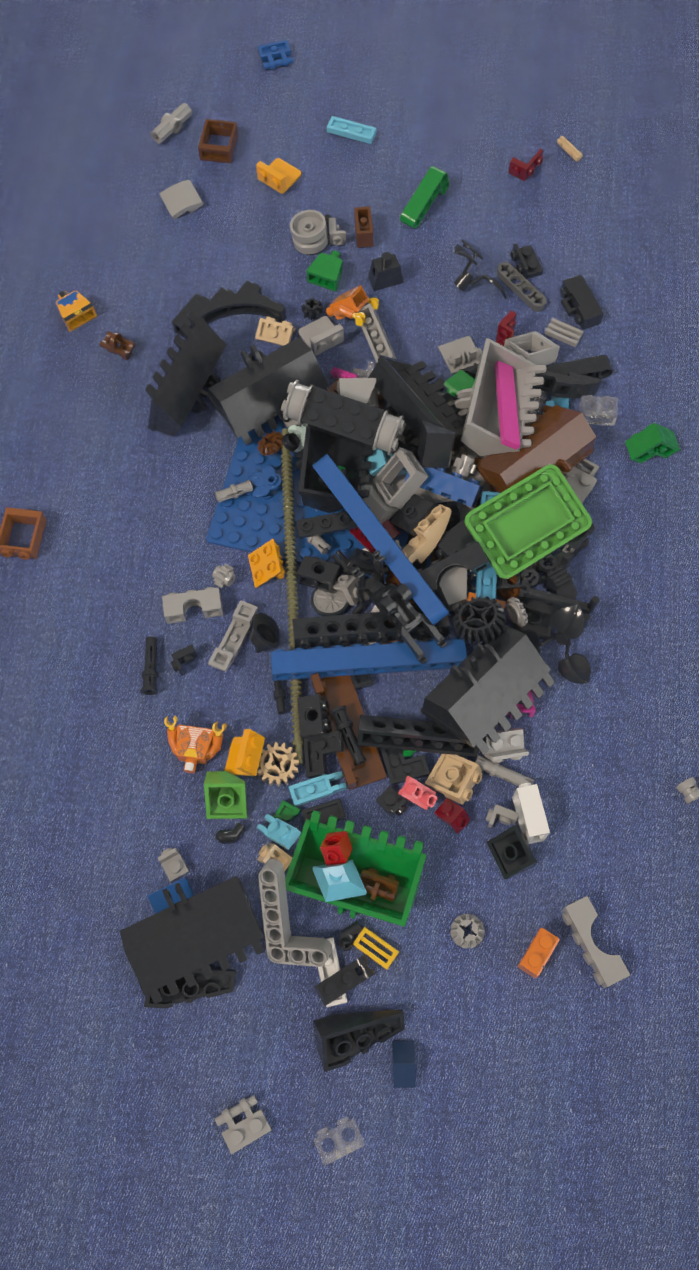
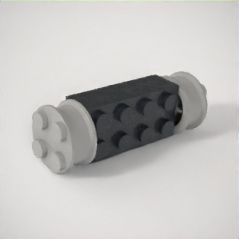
(342, 417)

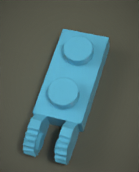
(316, 788)
(279, 831)

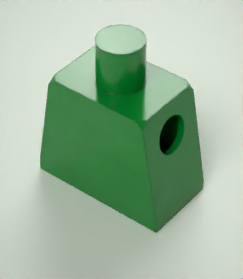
(326, 270)

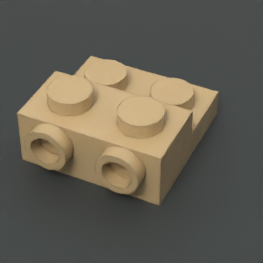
(454, 777)

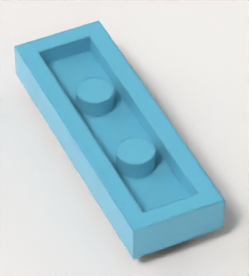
(351, 130)

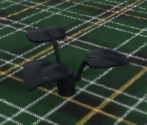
(465, 277)
(570, 625)

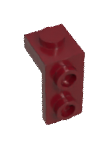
(522, 170)

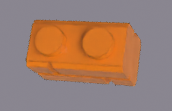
(538, 953)

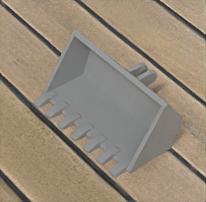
(481, 425)

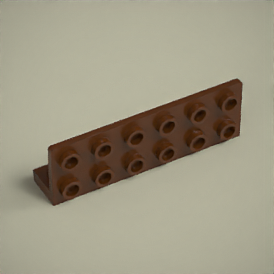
(340, 692)

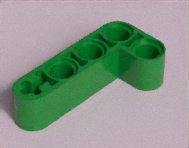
(434, 182)

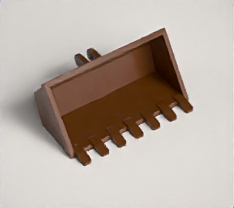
(558, 439)

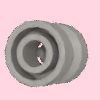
(689, 790)

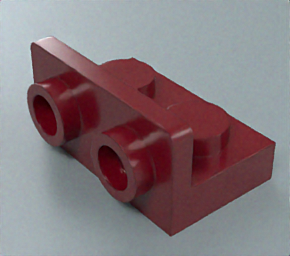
(506, 328)

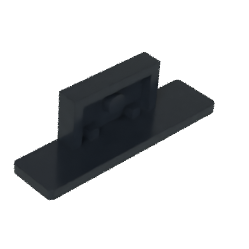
(325, 524)

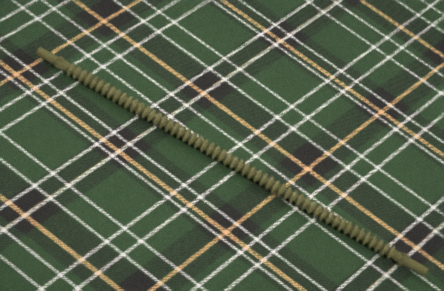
(291, 583)

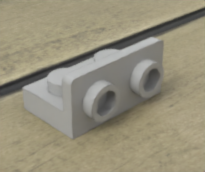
(508, 746)

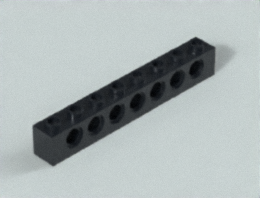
(360, 624)

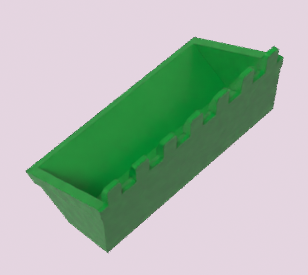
(366, 853)

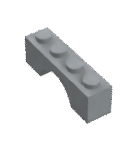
(607, 967)

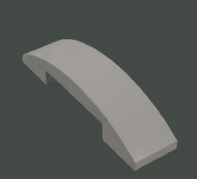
(234, 637)

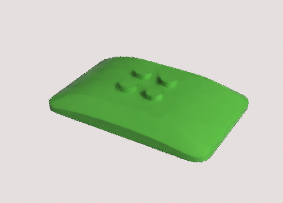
(528, 521)

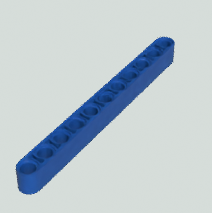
(380, 539)

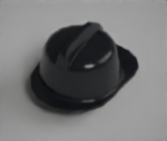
(264, 633)

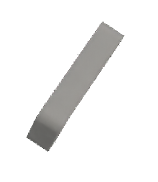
(280, 945)

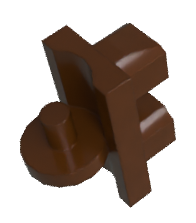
(379, 885)

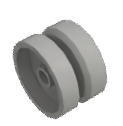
(309, 231)

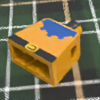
(75, 309)

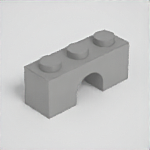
(177, 604)

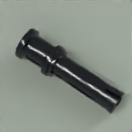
(150, 672)
(345, 726)

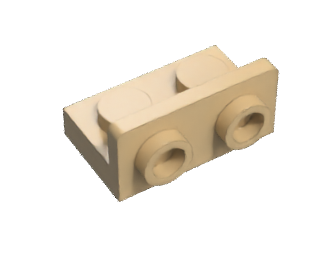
(274, 332)

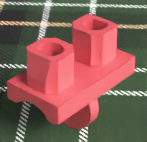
(418, 793)

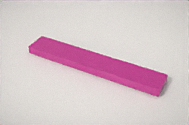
(507, 405)

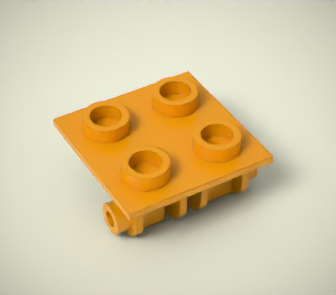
(266, 563)

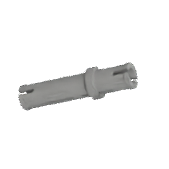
(502, 772)

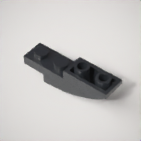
(568, 385)

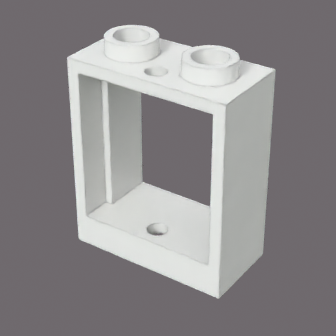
(531, 813)

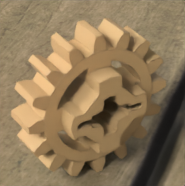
(284, 760)

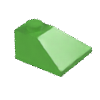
(224, 796)

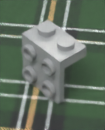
(322, 335)

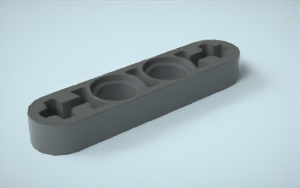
(523, 285)

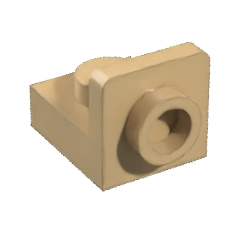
(272, 851)

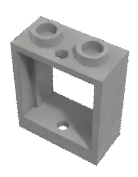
(541, 355)
(382, 480)

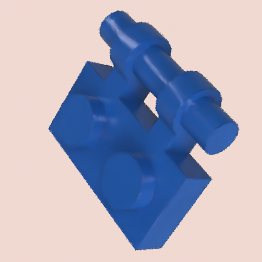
(274, 51)

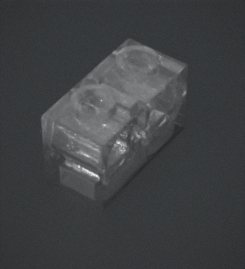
(597, 413)
(342, 1146)

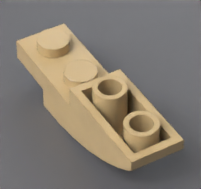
(428, 534)

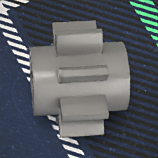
(464, 465)
(223, 575)

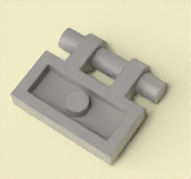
(247, 1130)

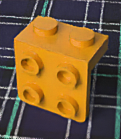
(278, 174)
(245, 754)

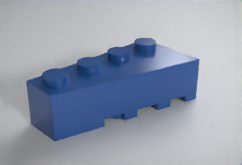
(451, 486)

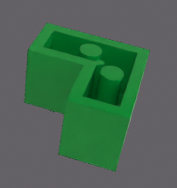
(652, 442)

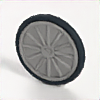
(329, 603)

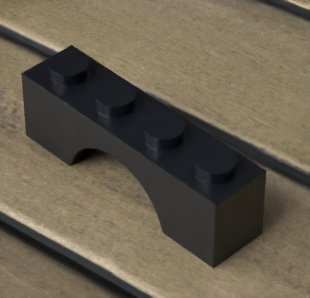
(470, 558)

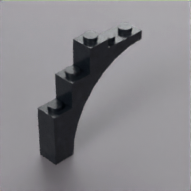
(227, 303)

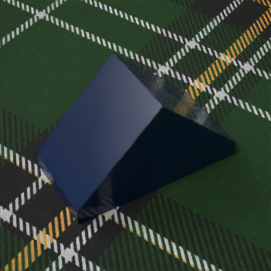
(404, 1064)

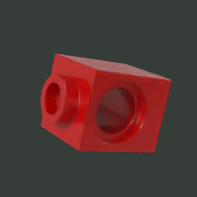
(336, 848)

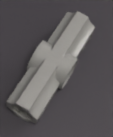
(171, 123)

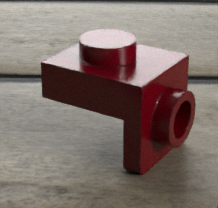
(452, 815)

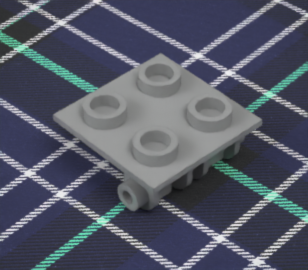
(460, 354)

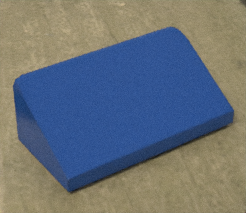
(158, 900)

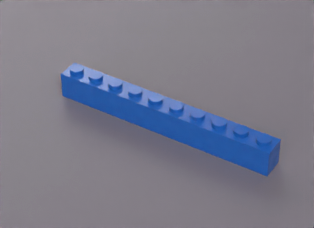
(364, 659)

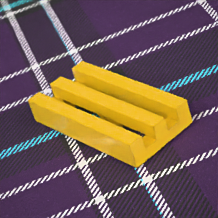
(390, 958)

